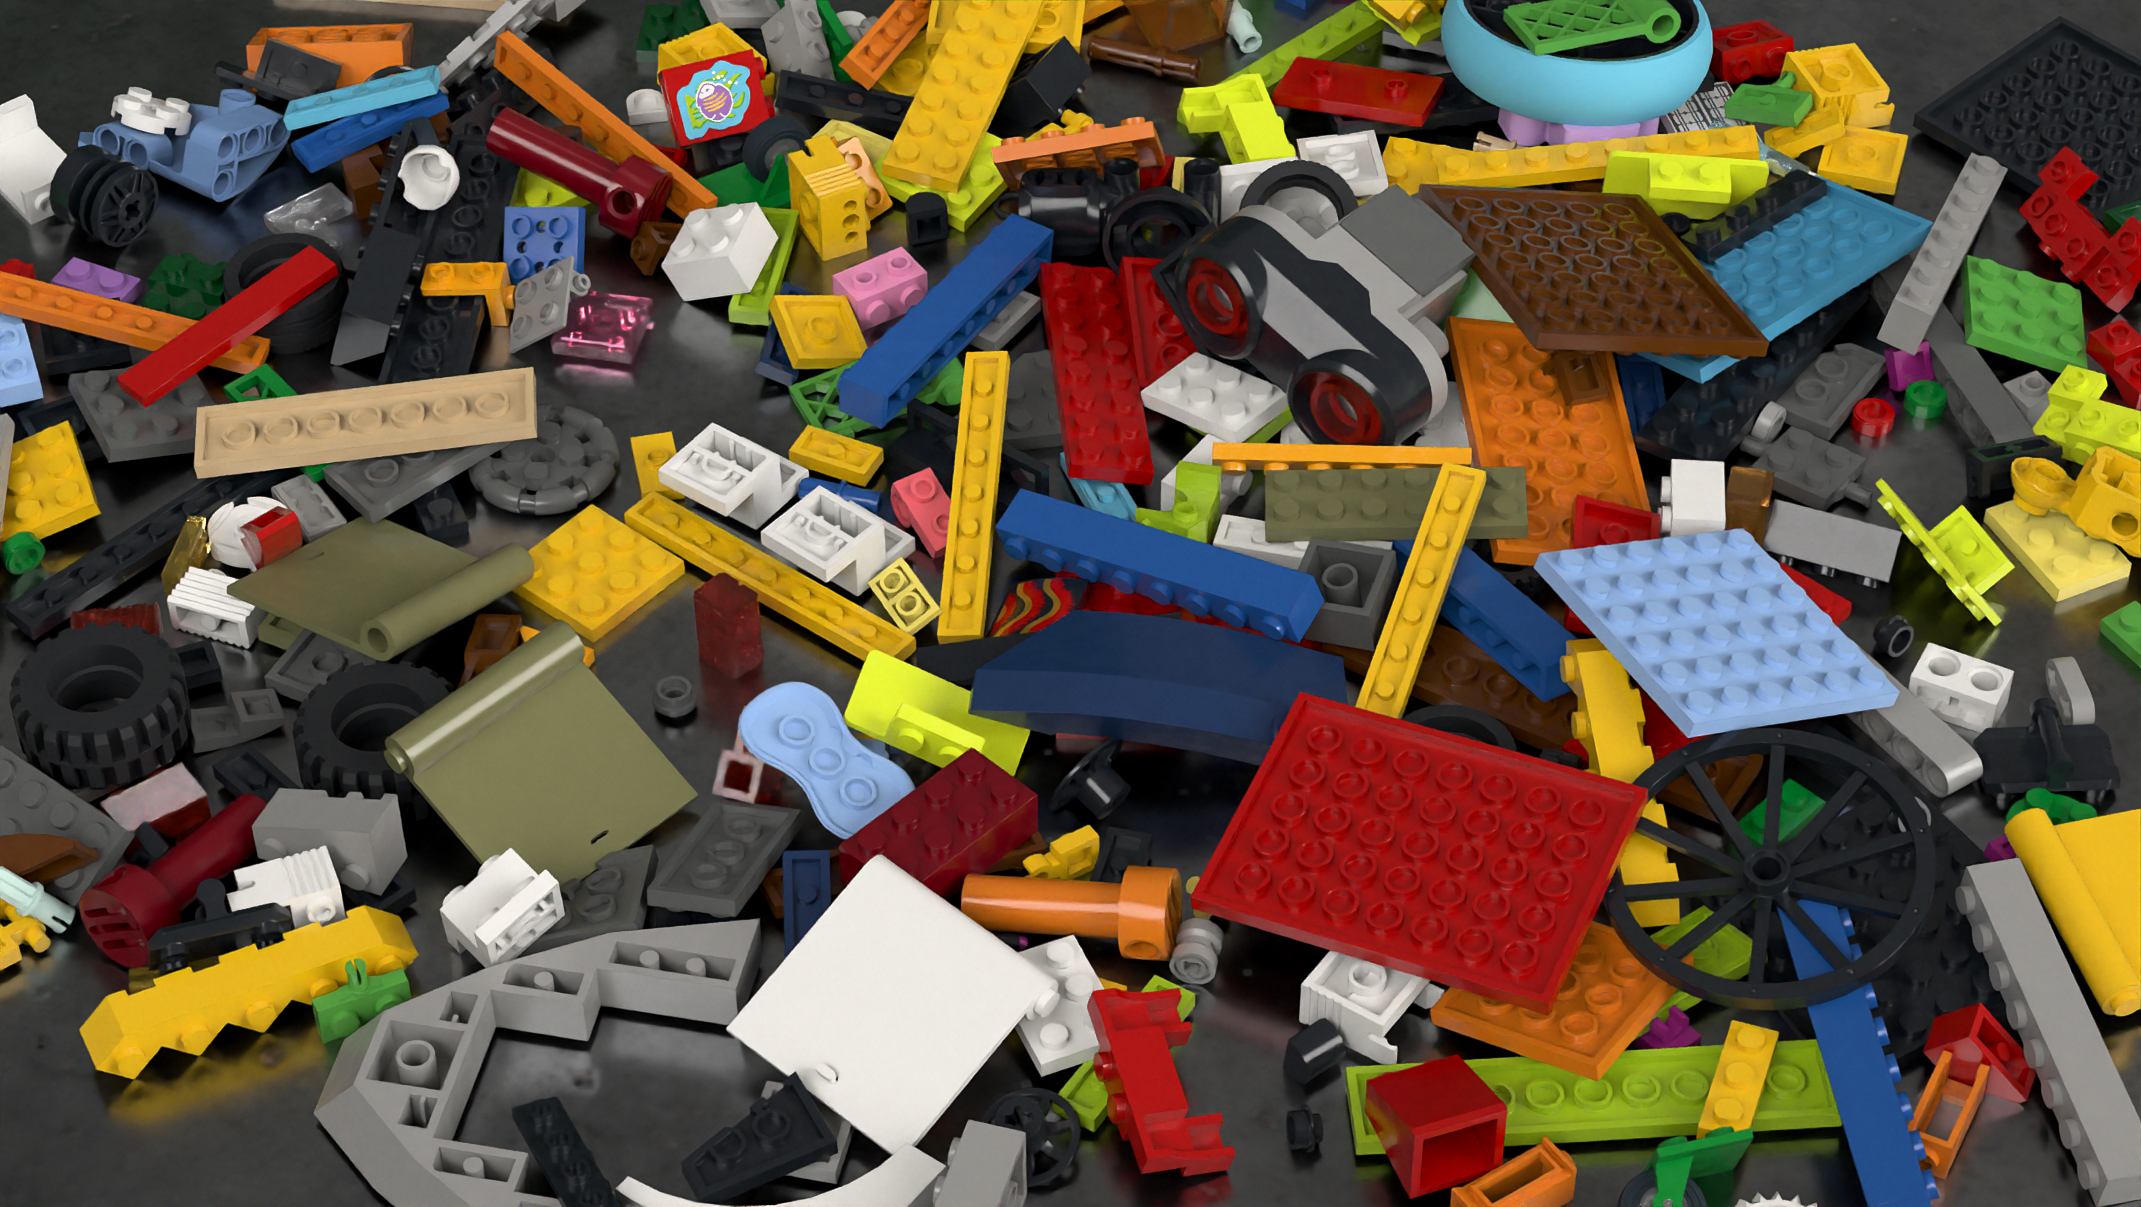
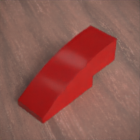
(271, 536)

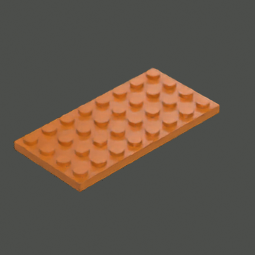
(1522, 421)

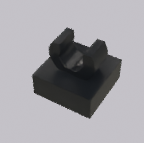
(154, 843)

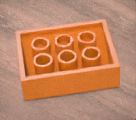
(359, 47)

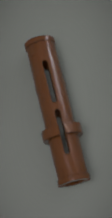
(1160, 61)

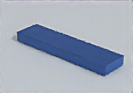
(362, 130)

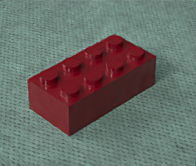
(948, 826)

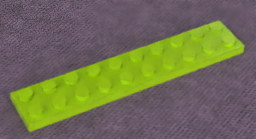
(1637, 1097)

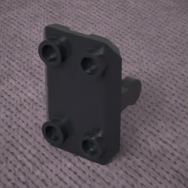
(2046, 756)
(215, 931)

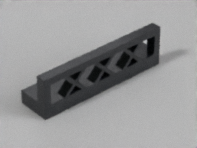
(923, 448)

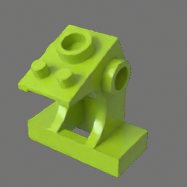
(1195, 504)

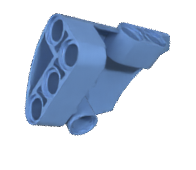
(218, 155)

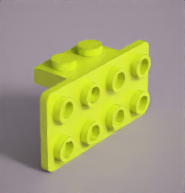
(1684, 183)
(1956, 551)
(926, 715)

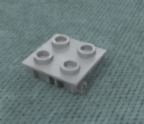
(544, 303)

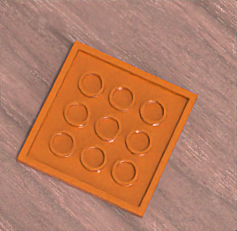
(1086, 150)
(1592, 1019)

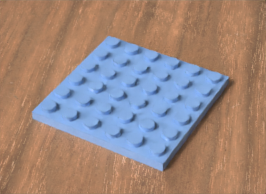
(1716, 631)

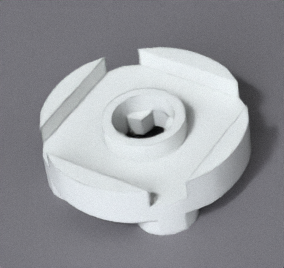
(151, 114)
(226, 533)

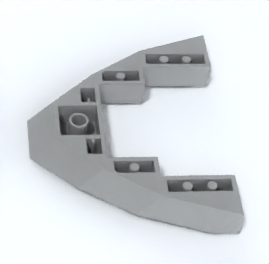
(414, 1065)

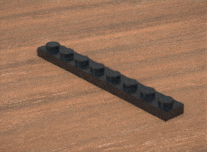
(132, 551)

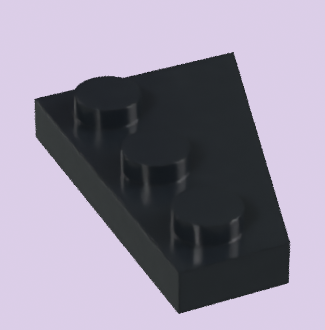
(763, 1146)

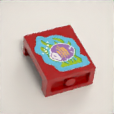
(715, 98)

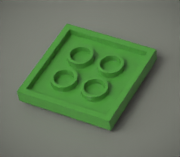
(2022, 315)

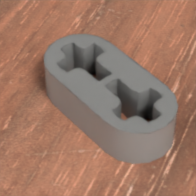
(2069, 691)

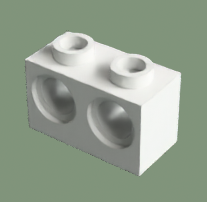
(1961, 687)

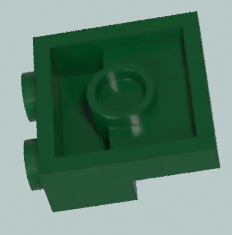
(665, 23)
(186, 287)

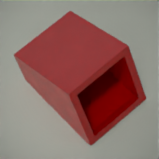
(1437, 1124)

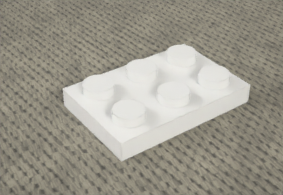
(1352, 156)
(1215, 398)
(1067, 1033)

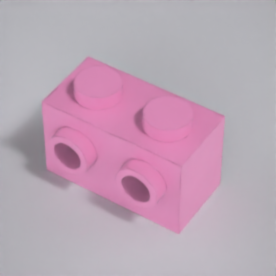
(882, 287)

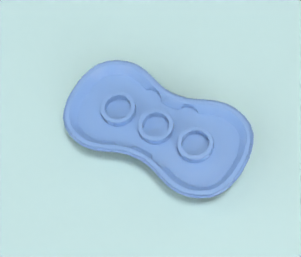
(806, 737)

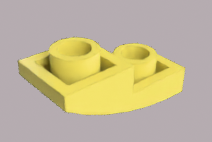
(904, 597)

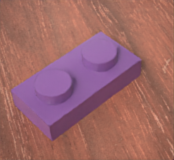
(98, 281)

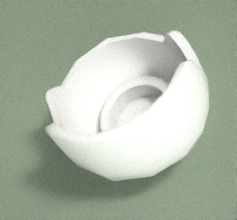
(429, 177)

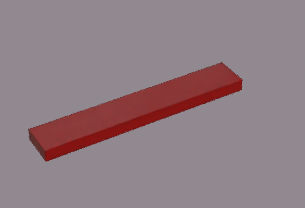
(227, 326)

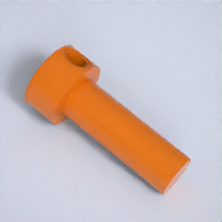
(1138, 912)

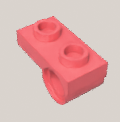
(925, 506)

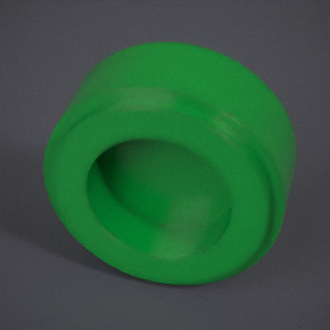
(1925, 399)
(22, 552)

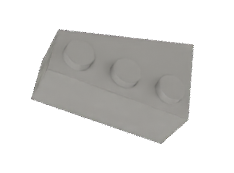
(359, 834)

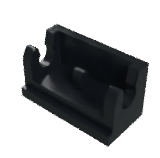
(1990, 465)

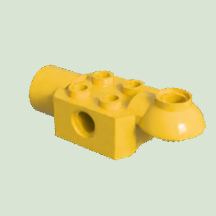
(2100, 501)

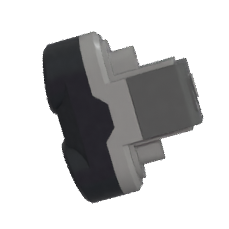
(1333, 312)

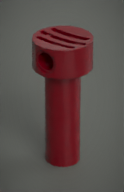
(623, 192)
(135, 902)

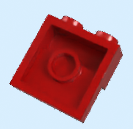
(1749, 51)

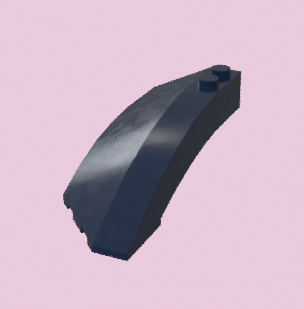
(1154, 683)

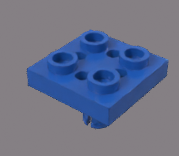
(562, 238)

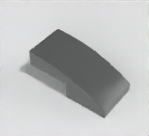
(244, 719)

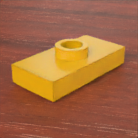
(649, 455)

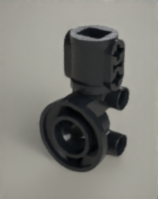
(1116, 212)

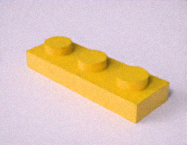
(1739, 1078)

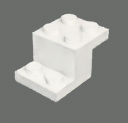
(1293, 201)
(733, 476)
(837, 540)
(501, 909)

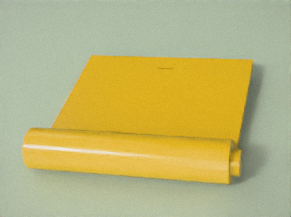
(2092, 892)

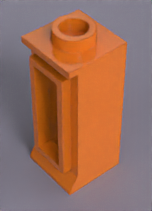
(1939, 1152)
(1549, 1190)

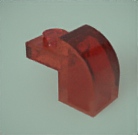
(745, 776)

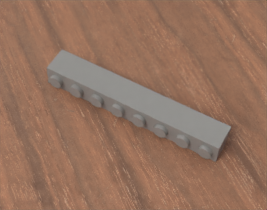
(1942, 254)
(2055, 1028)

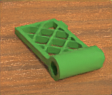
(1638, 17)
(943, 388)

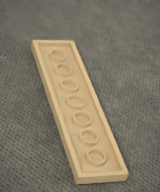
(365, 422)

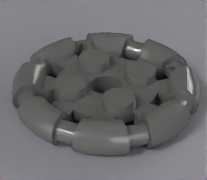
(576, 468)

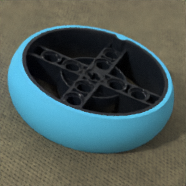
(1579, 86)

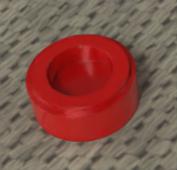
(1873, 417)

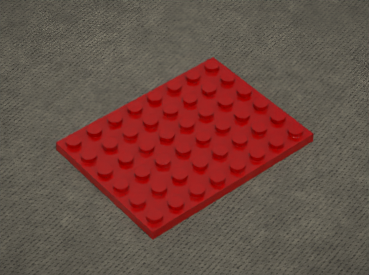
(1422, 851)

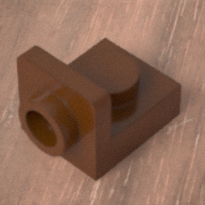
(652, 243)
(1578, 376)

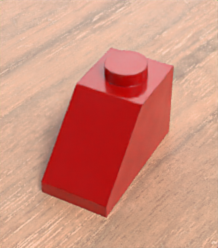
(1976, 1040)

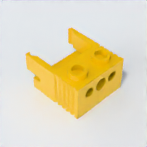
(707, 44)
(1843, 77)
(828, 199)

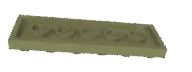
(1383, 504)

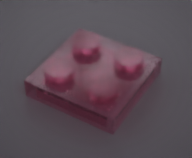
(604, 327)

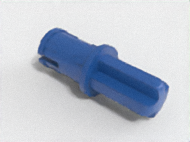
(868, 499)

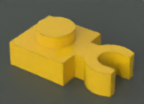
(1068, 856)

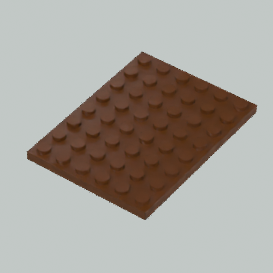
(1594, 273)

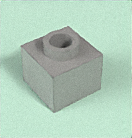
(2029, 395)

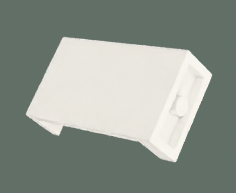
(26, 160)

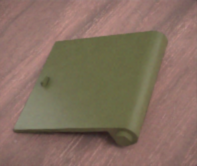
(381, 585)
(540, 762)

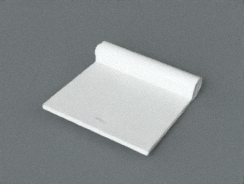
(893, 1003)

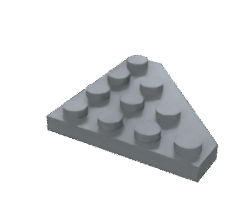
(479, 50)

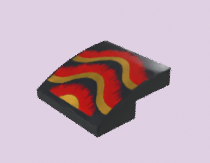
(1038, 603)

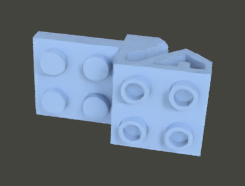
(17, 366)

